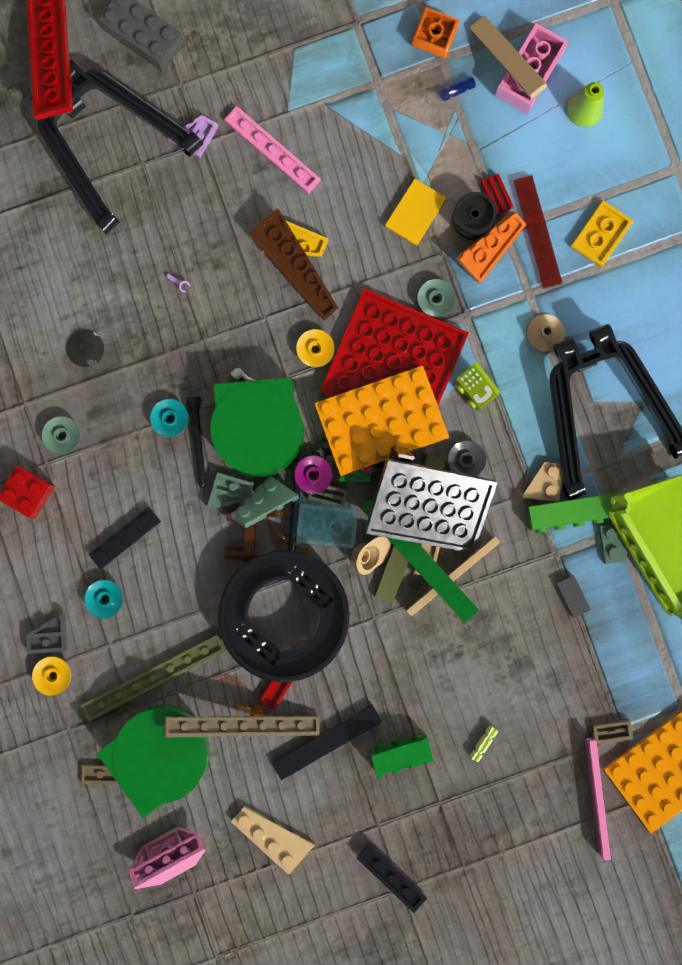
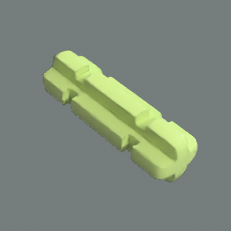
(483, 743)

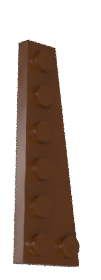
(286, 252)

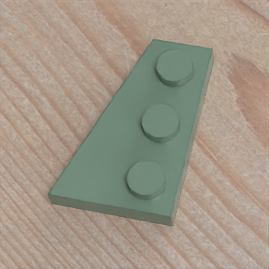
(265, 499)

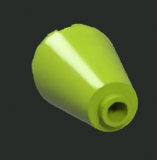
(586, 105)

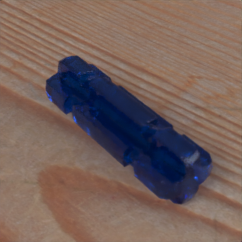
(457, 88)

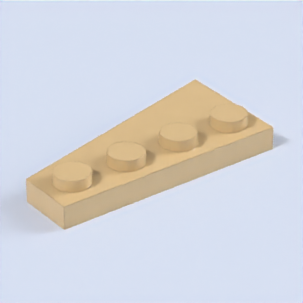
(273, 839)

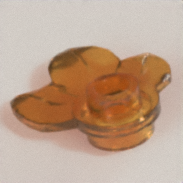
(255, 710)

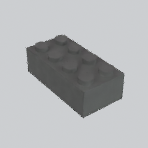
(142, 32)

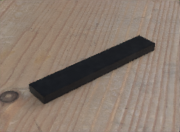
(326, 742)

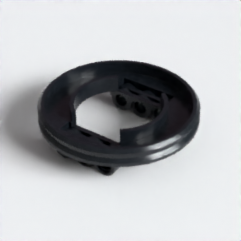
(254, 650)

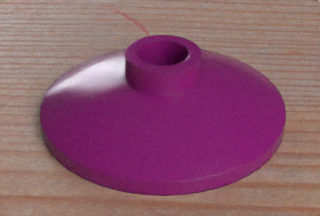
(322, 472)

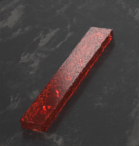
(537, 232)

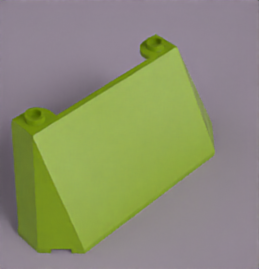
(652, 531)

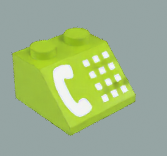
(476, 387)

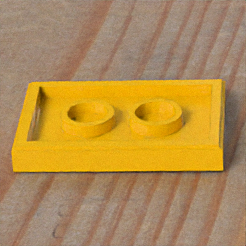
(415, 212)
(601, 234)

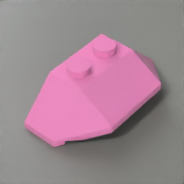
(166, 857)

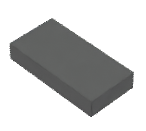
(573, 596)

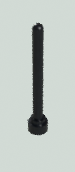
(194, 405)
(294, 513)

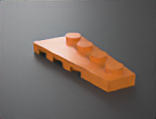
(490, 247)

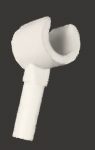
(238, 373)

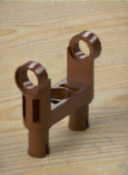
(248, 550)

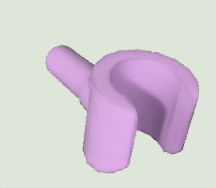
(178, 282)

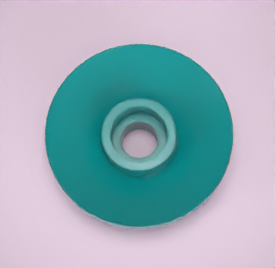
(167, 408)
(97, 606)

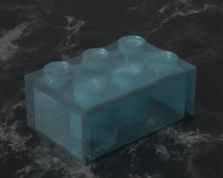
(327, 526)

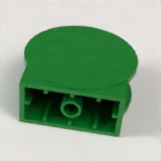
(257, 426)
(152, 766)

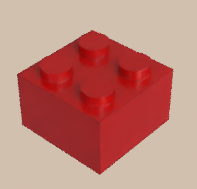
(26, 492)

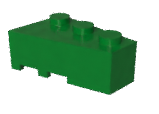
(401, 754)

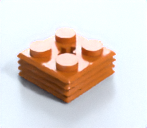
(429, 23)

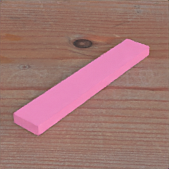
(272, 149)
(597, 798)

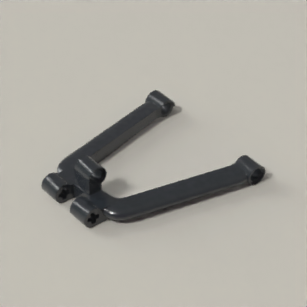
(96, 79)
(571, 361)

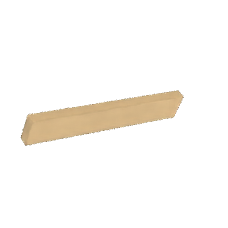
(508, 57)
(457, 572)

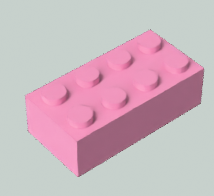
(542, 52)

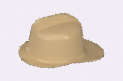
(370, 555)

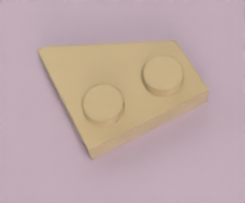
(546, 483)

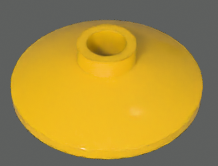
(311, 339)
(42, 676)

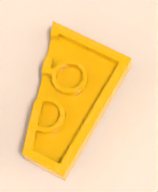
(312, 243)

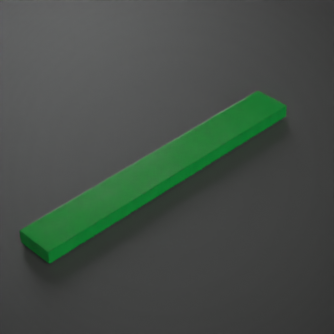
(433, 574)

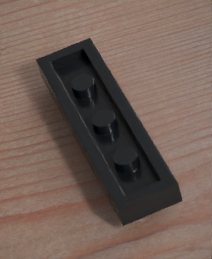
(124, 538)
(392, 877)

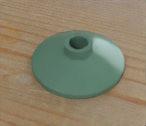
(440, 289)
(52, 431)

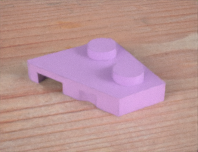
(204, 129)

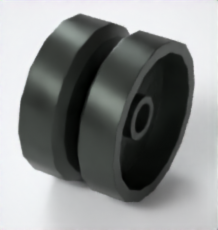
(478, 205)

